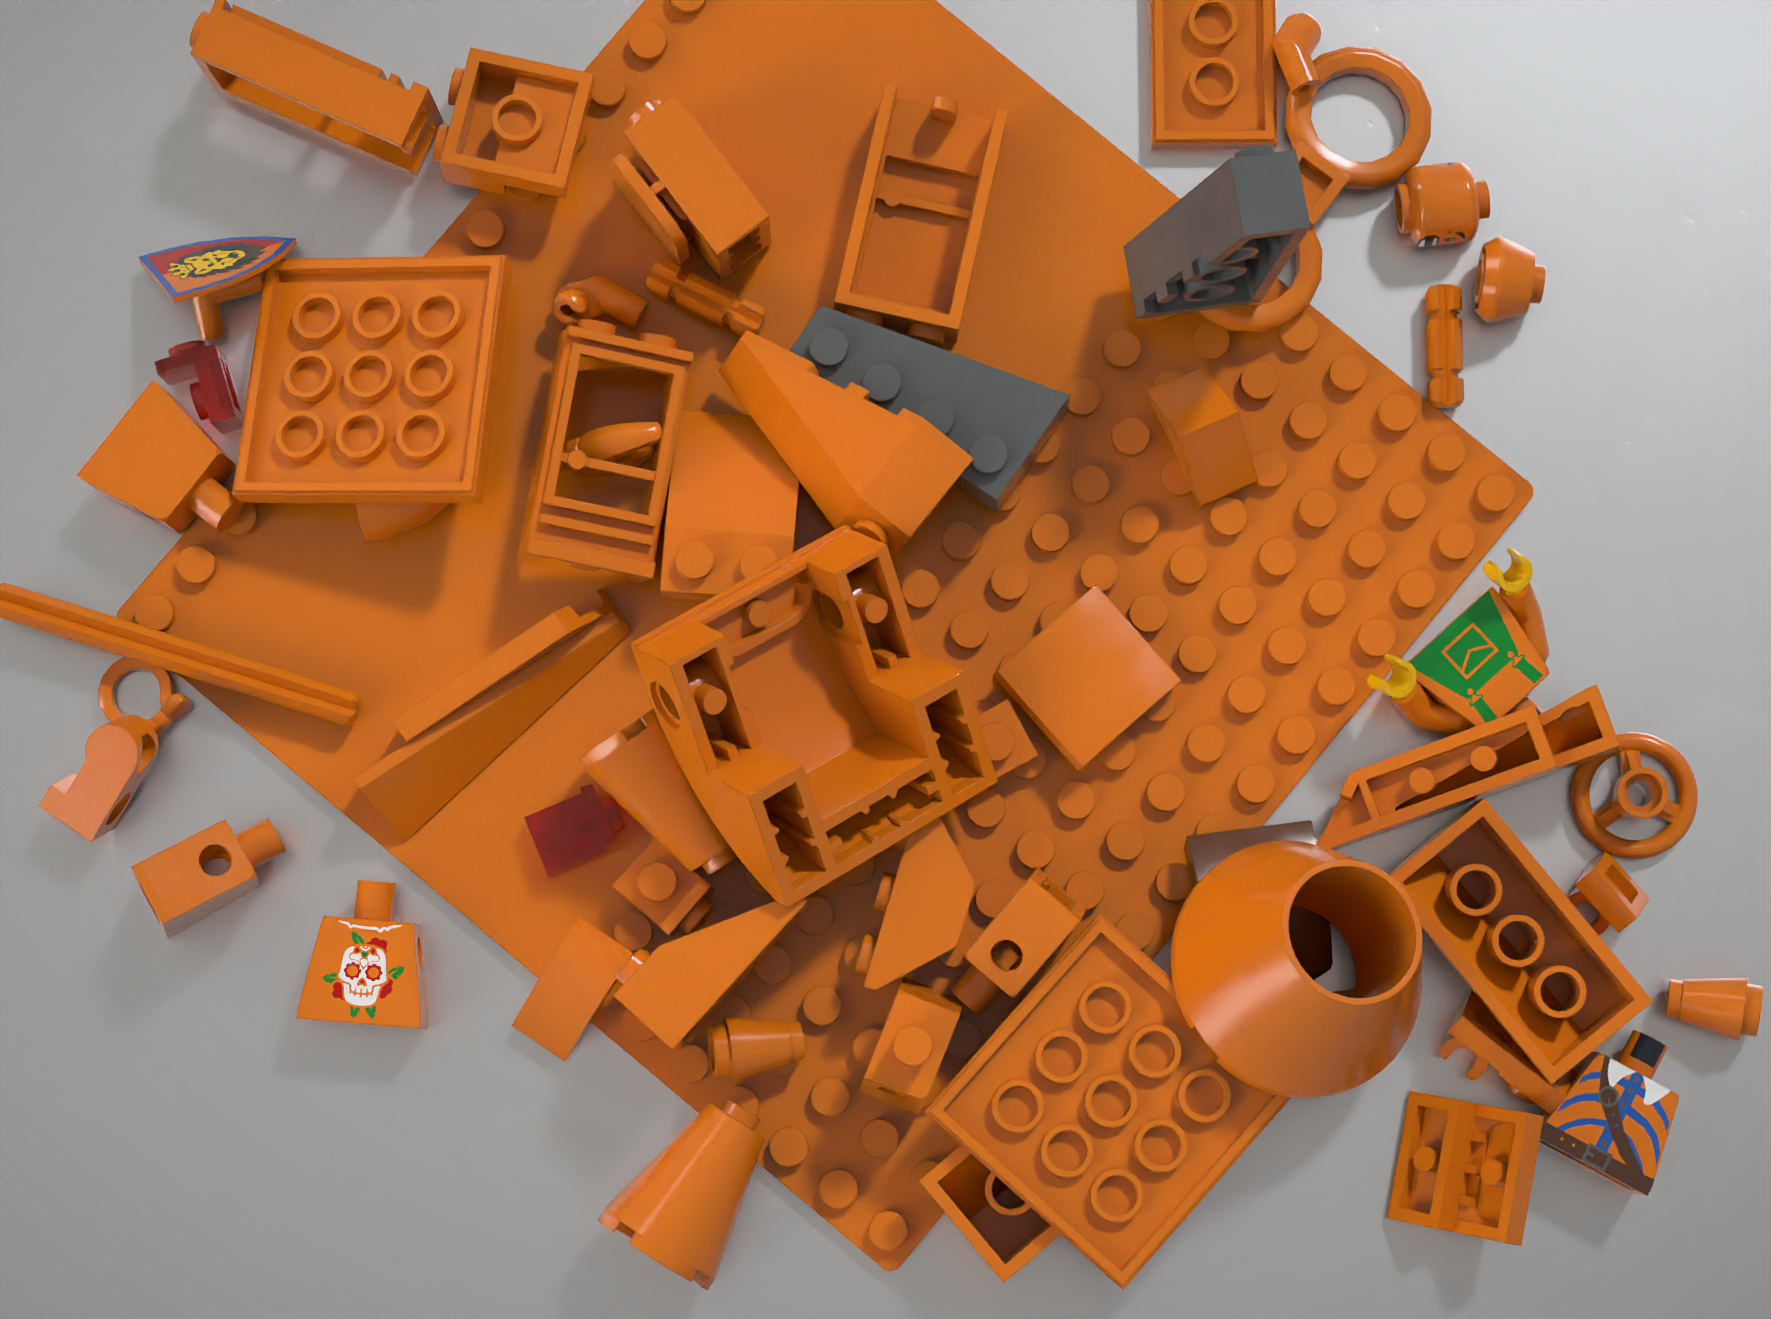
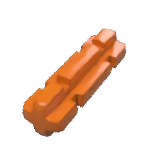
(705, 298)
(1444, 346)

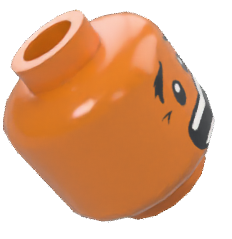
(1441, 204)

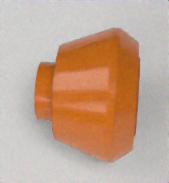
(1506, 280)

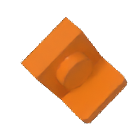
(665, 890)

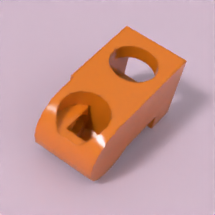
(113, 770)

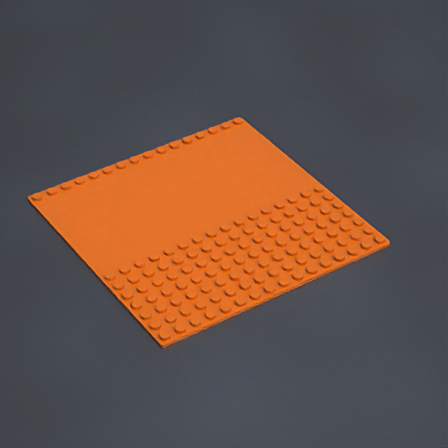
(1255, 601)

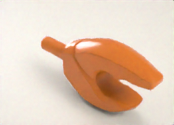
(616, 443)

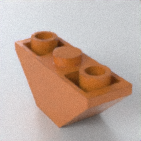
(921, 907)

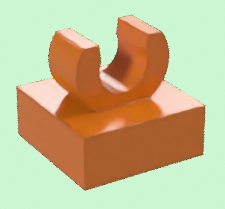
(1610, 892)

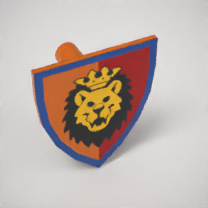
(215, 273)

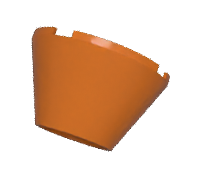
(1257, 1001)

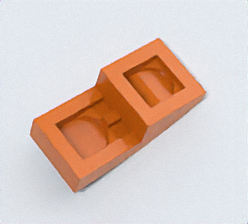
(571, 989)

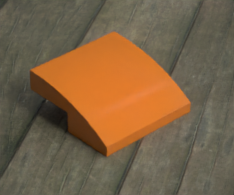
(1086, 677)
(1465, 1167)

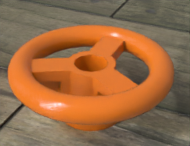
(1656, 803)

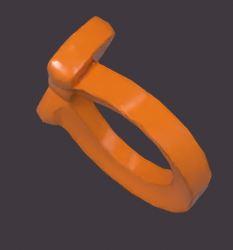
(172, 704)

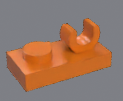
(1482, 1033)

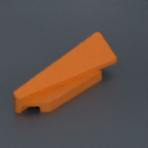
(485, 710)
(1470, 767)

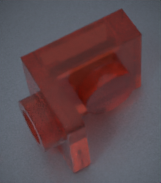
(215, 392)
(576, 831)

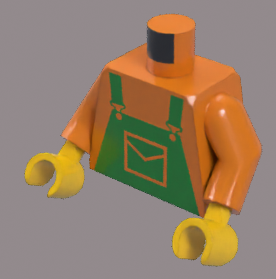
(1478, 662)

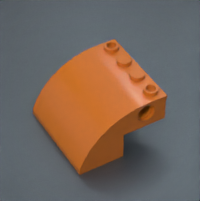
(813, 714)

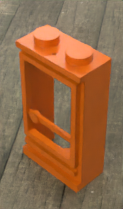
(315, 86)
(936, 139)
(589, 533)

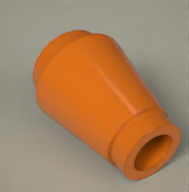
(1716, 1005)
(752, 1046)

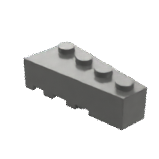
(1221, 238)
(980, 408)

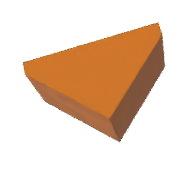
(1204, 435)

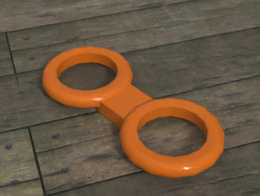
(1328, 174)

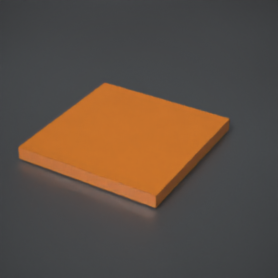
(373, 380)
(1104, 1104)

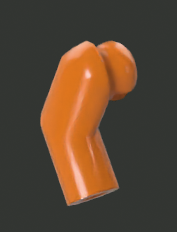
(1293, 49)
(596, 297)

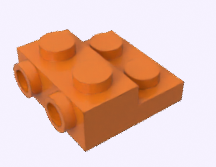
(513, 124)

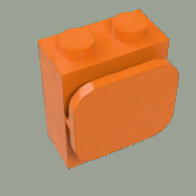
(688, 189)

